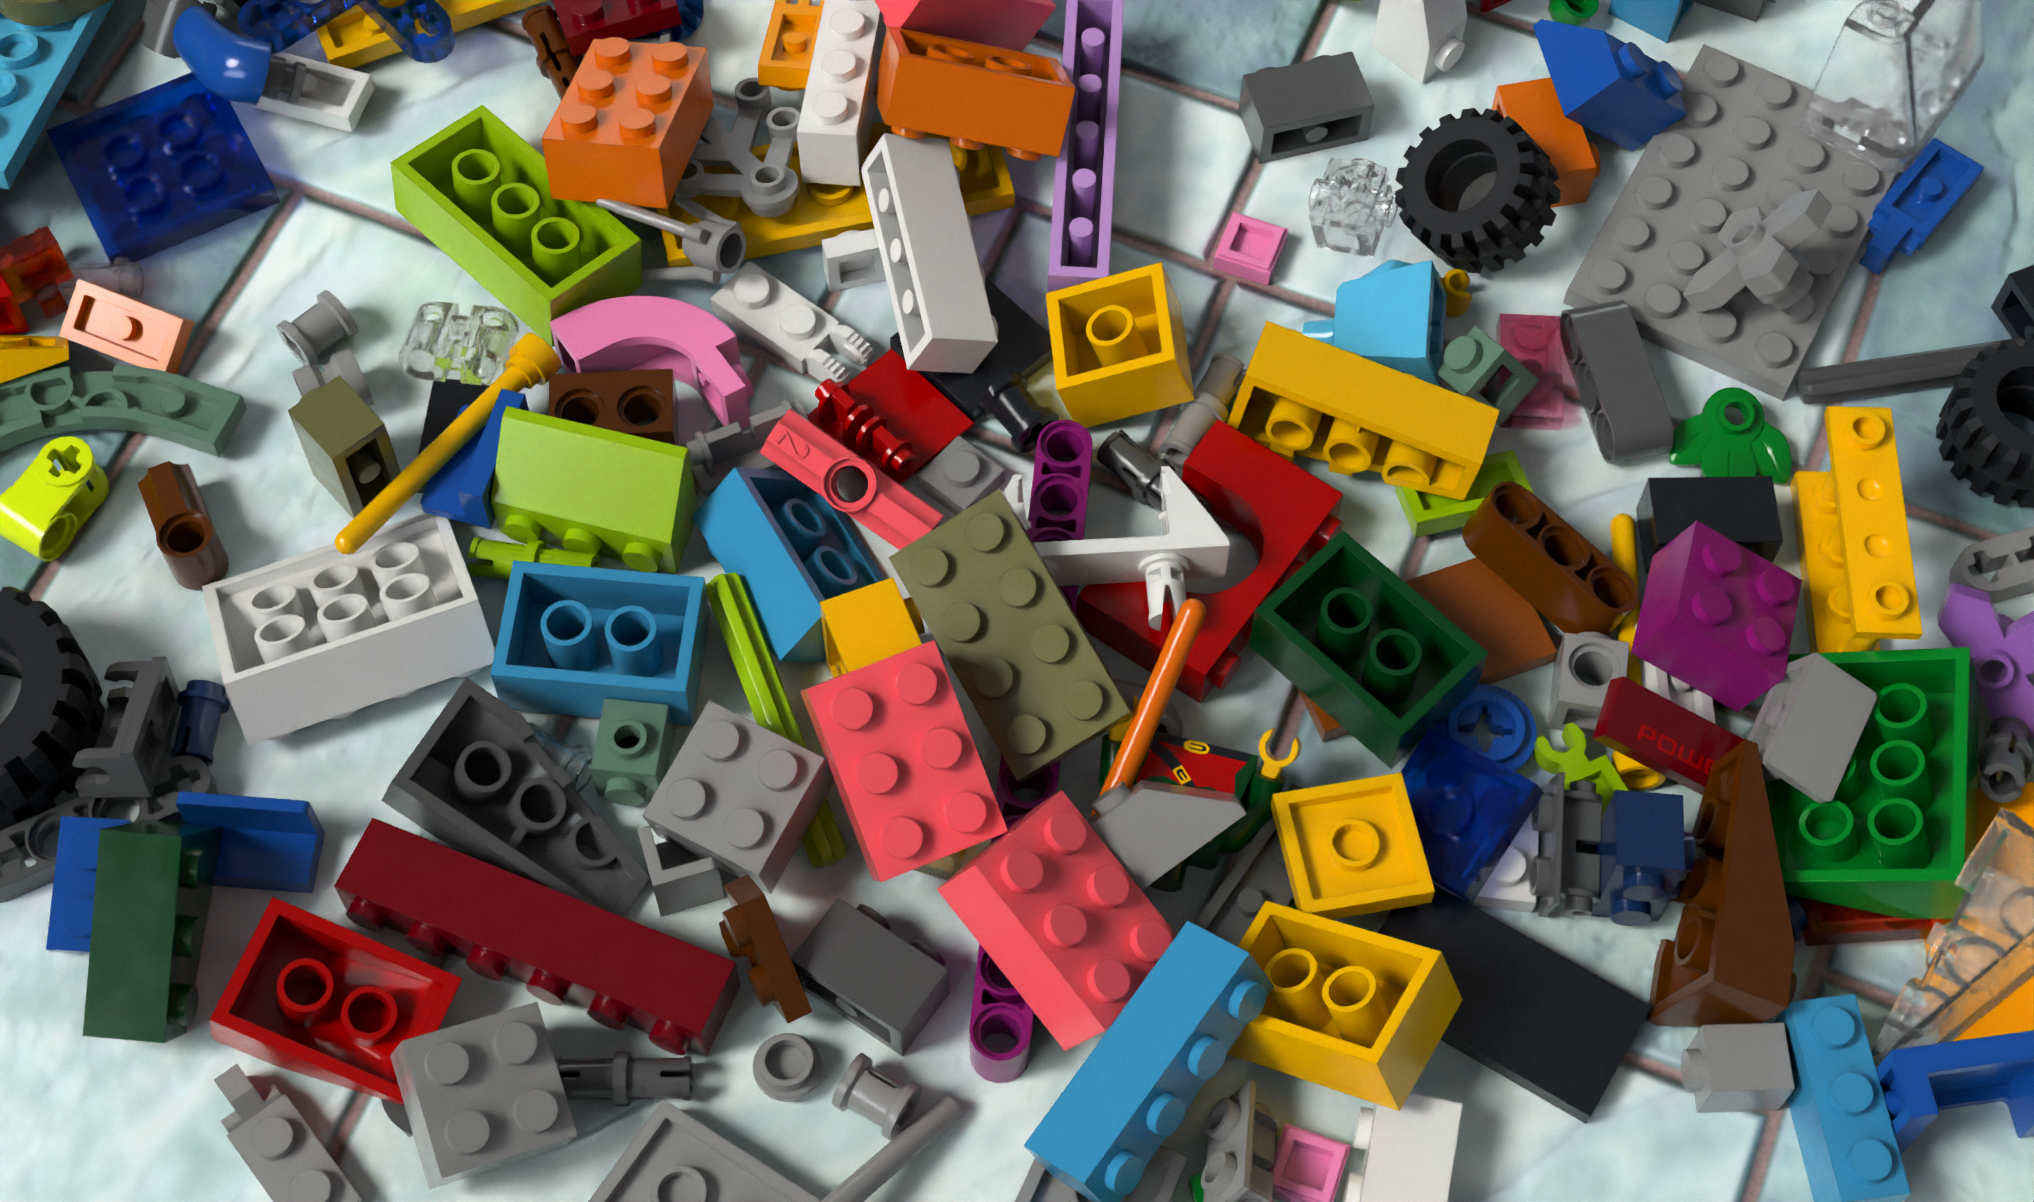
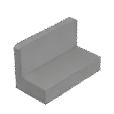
(1811, 726)

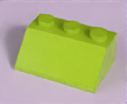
(593, 490)

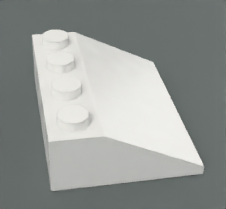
(346, 630)

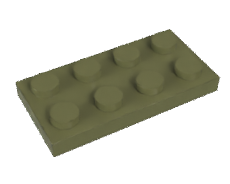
(1011, 636)

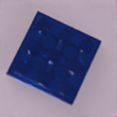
(162, 168)

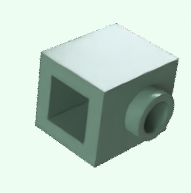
(631, 750)

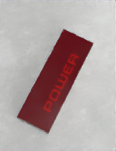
(1661, 734)

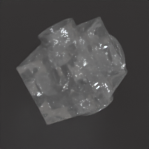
(1351, 206)

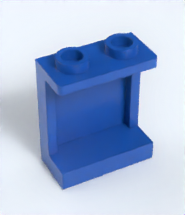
(1958, 1075)

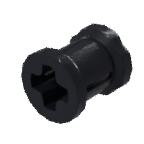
(1017, 411)

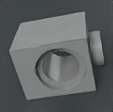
(1570, 697)

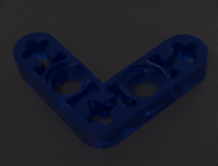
(395, 22)

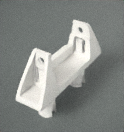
(1188, 549)

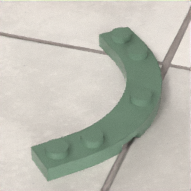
(119, 400)

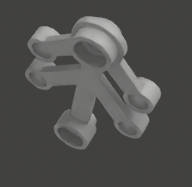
(766, 186)

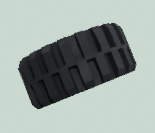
(53, 711)

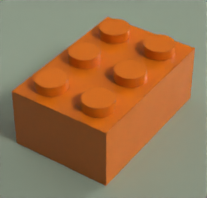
(972, 93)
(628, 122)

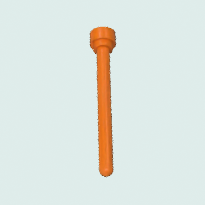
(1156, 694)

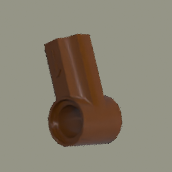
(183, 525)

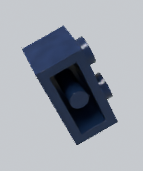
(1641, 856)

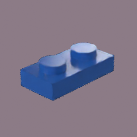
(75, 883)

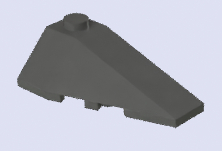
(503, 800)

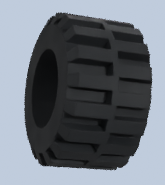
(1447, 165)
(1978, 435)

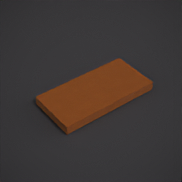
(1488, 614)

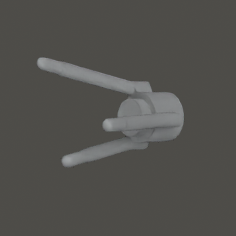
(711, 245)

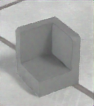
(679, 876)

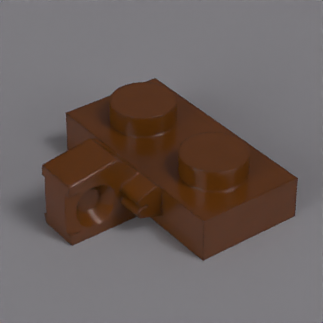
(753, 932)

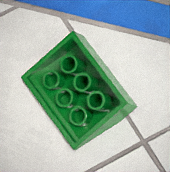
(1905, 799)

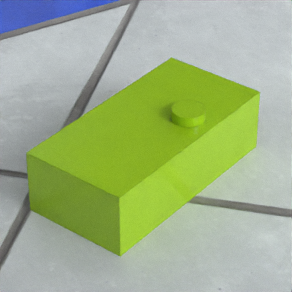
(492, 212)

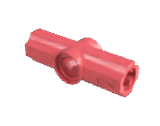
(819, 459)

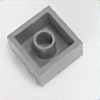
(739, 796)
(483, 1094)

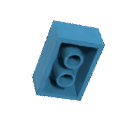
(600, 635)

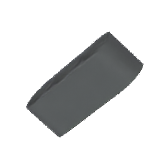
(1616, 382)

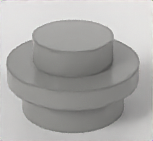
(787, 1067)

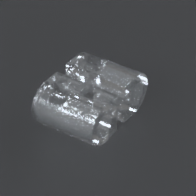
(458, 343)

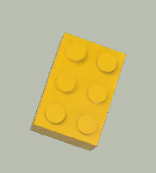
(1345, 1005)

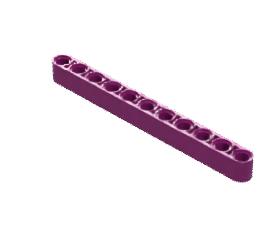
(1053, 487)

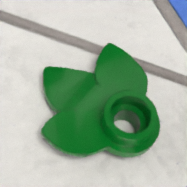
(1730, 448)

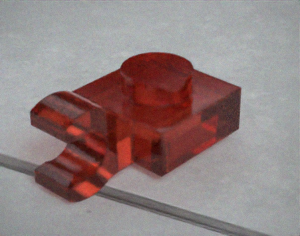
(34, 269)

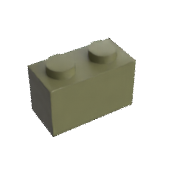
(345, 444)

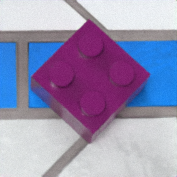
(1717, 616)

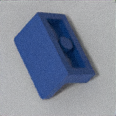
(465, 482)
(263, 839)

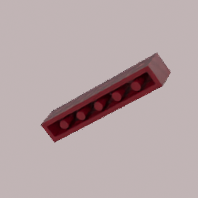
(538, 938)

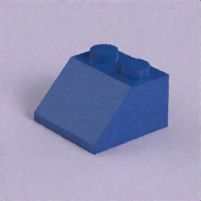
(1610, 83)

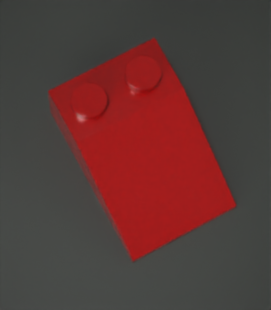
(328, 1001)

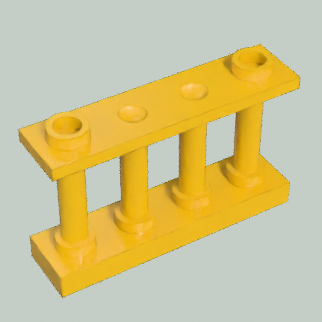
(1855, 538)

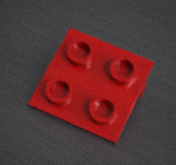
(889, 417)

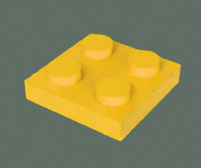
(1352, 847)

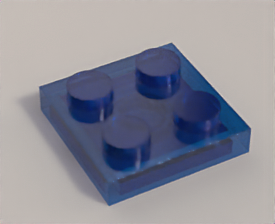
(1464, 810)

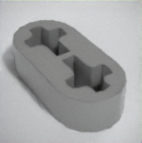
(1999, 553)

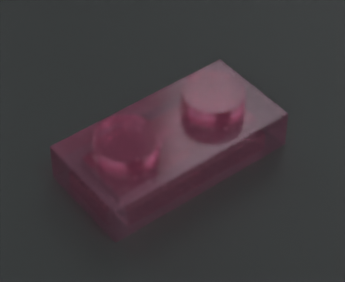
(1537, 346)

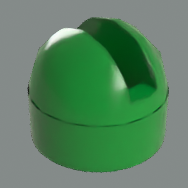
(1572, 11)

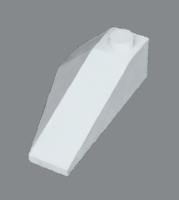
(1421, 34)

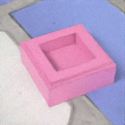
(1250, 248)
(1307, 1166)

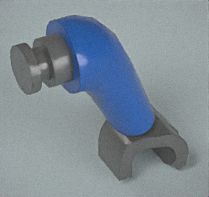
(218, 57)

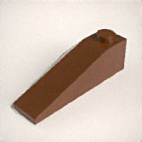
(1735, 924)

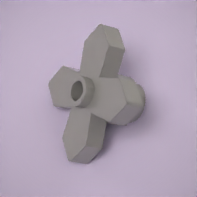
(1762, 255)

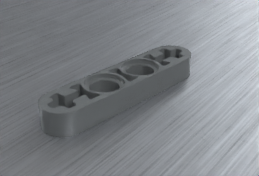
(32, 832)

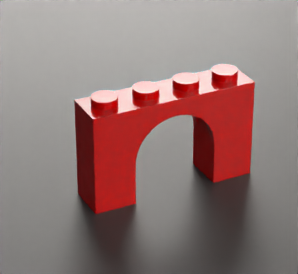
(1282, 516)

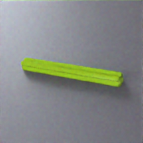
(768, 698)

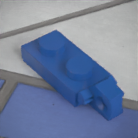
(1919, 203)

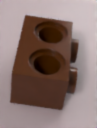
(619, 401)

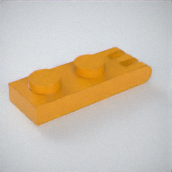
(789, 45)

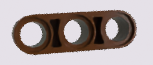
(1549, 562)

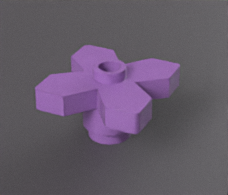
(1999, 650)

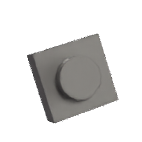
(960, 476)

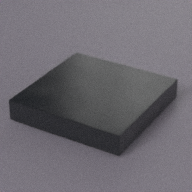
(1020, 348)

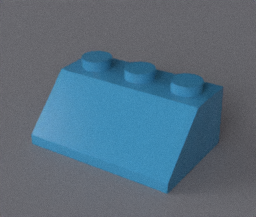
(788, 554)

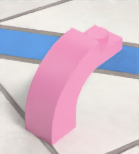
(658, 334)

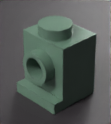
(1474, 362)

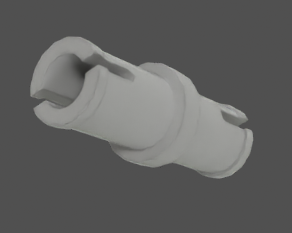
(1210, 404)

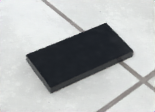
(1525, 1004)

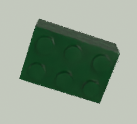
(1367, 648)

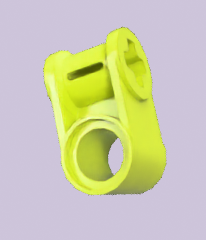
(52, 505)

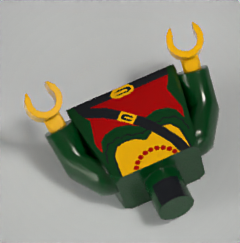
(1213, 768)

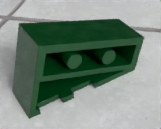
(149, 928)

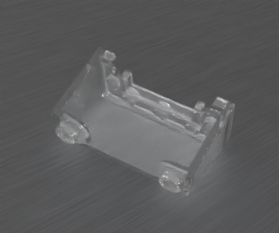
(1895, 78)

